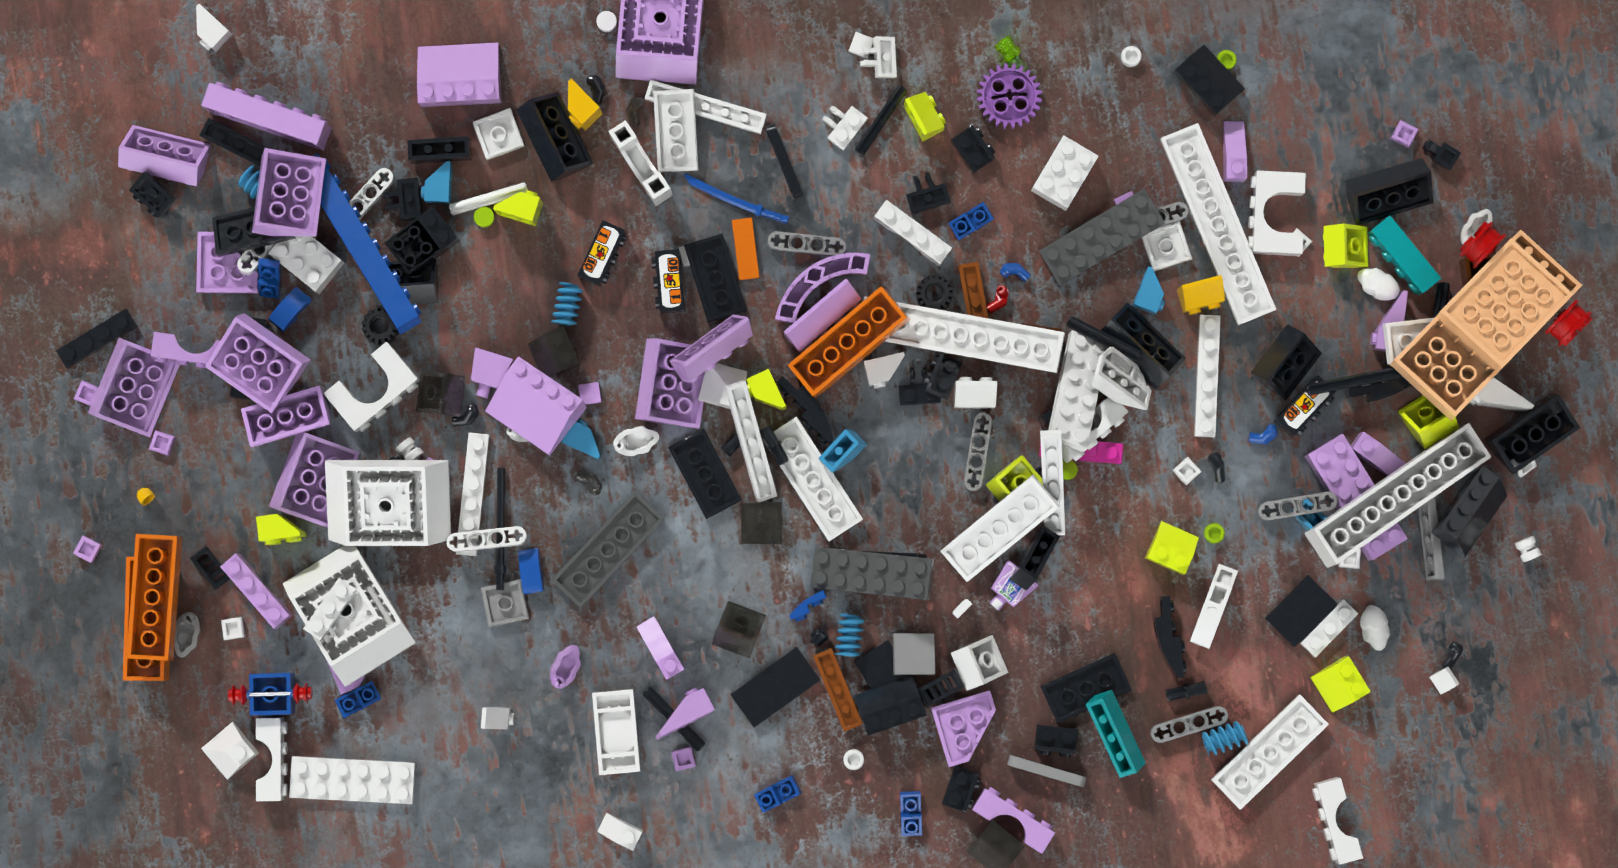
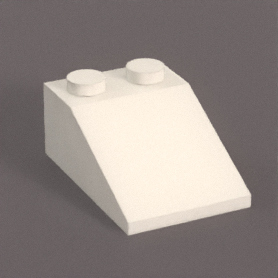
(1500, 396)

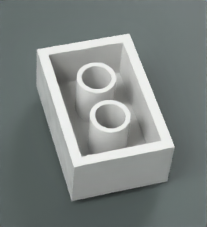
(1064, 173)
(308, 261)

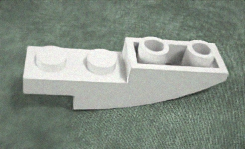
(1214, 606)

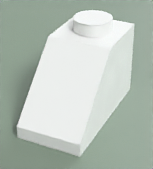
(210, 30)
(882, 369)
(496, 718)
(620, 831)

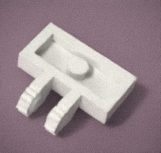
(884, 57)
(846, 128)

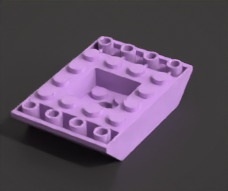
(655, 49)

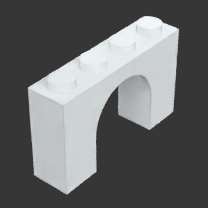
(642, 167)
(1263, 238)
(400, 380)

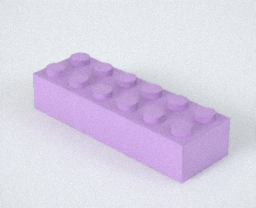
(266, 116)
(1343, 474)

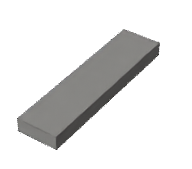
(1430, 543)

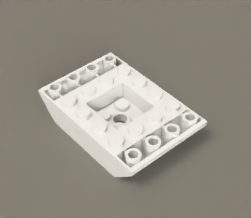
(413, 487)
(371, 630)

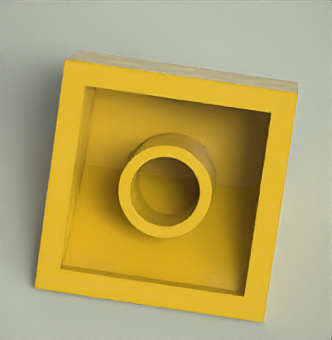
(581, 107)
(1201, 294)

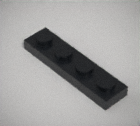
(233, 141)
(96, 338)

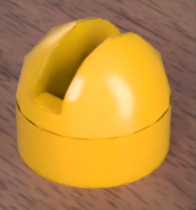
(145, 496)

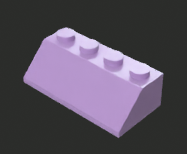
(163, 155)
(822, 316)
(712, 347)
(294, 415)

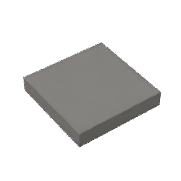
(505, 605)
(913, 654)

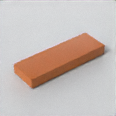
(745, 249)

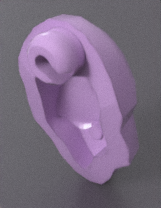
(565, 667)

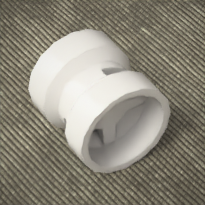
(409, 450)
(1526, 544)

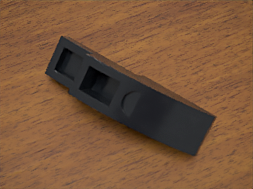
(1378, 390)
(814, 415)
(1170, 646)

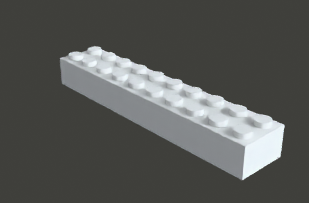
(1397, 495)

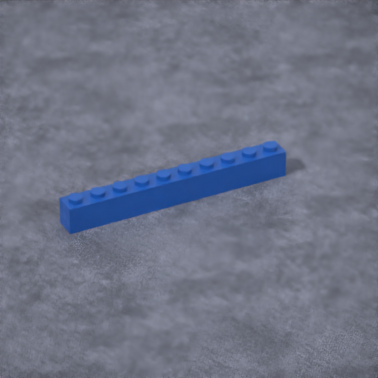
(366, 254)

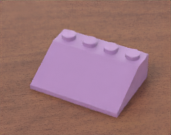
(458, 75)
(288, 194)
(257, 362)
(133, 388)
(662, 393)
(535, 406)
(303, 478)

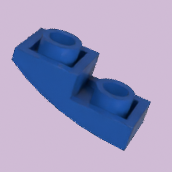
(971, 221)
(269, 278)
(288, 309)
(530, 571)
(802, 609)
(357, 699)
(777, 793)
(911, 813)

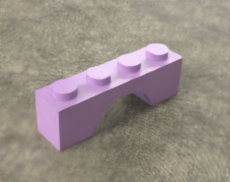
(166, 348)
(257, 593)
(991, 805)

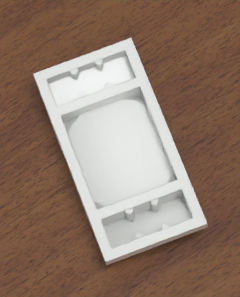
(616, 732)

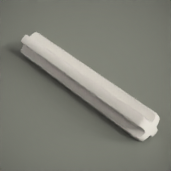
(486, 199)

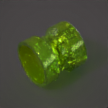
(1007, 49)

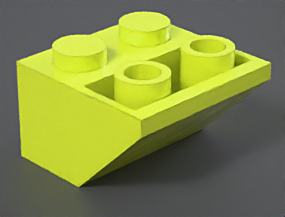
(276, 528)

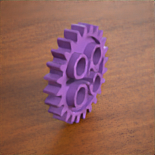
(1006, 78)

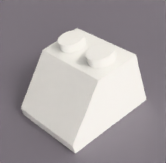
(979, 662)

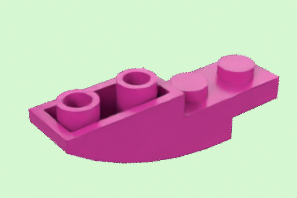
(1102, 453)

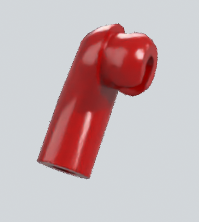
(1000, 299)

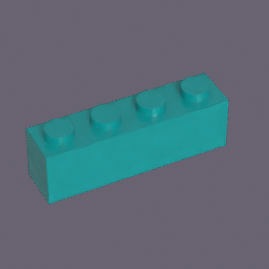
(1404, 256)
(1115, 733)

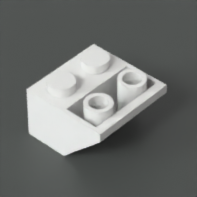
(975, 394)

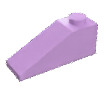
(1234, 152)
(1395, 314)
(1376, 454)
(660, 648)
(691, 708)

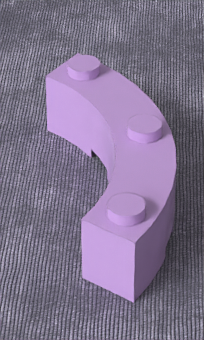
(815, 276)

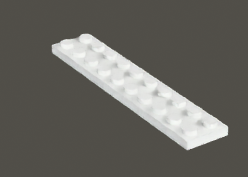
(1217, 223)
(980, 338)

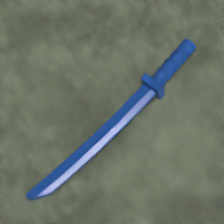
(757, 210)

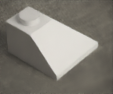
(713, 384)
(230, 750)

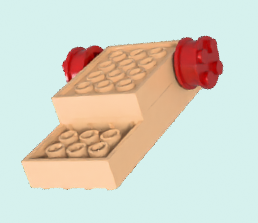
(1490, 319)

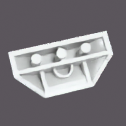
(1121, 380)

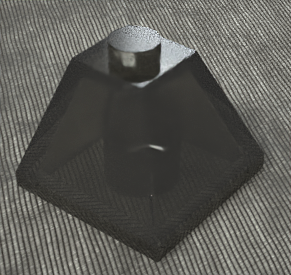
(761, 523)

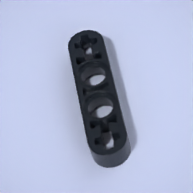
(784, 161)

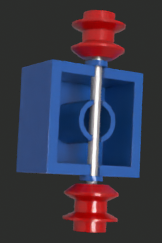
(271, 693)

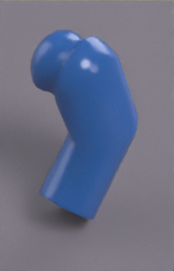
(1014, 269)
(1264, 438)

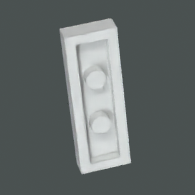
(330, 609)
(1329, 628)

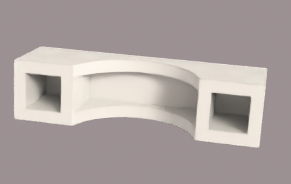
(910, 230)
(1106, 415)
(272, 785)
(1330, 795)

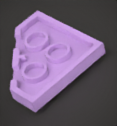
(221, 273)
(962, 725)

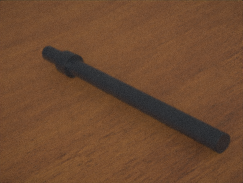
(500, 568)

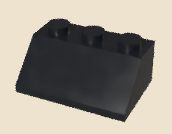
(1209, 80)
(420, 284)
(1286, 362)
(890, 705)

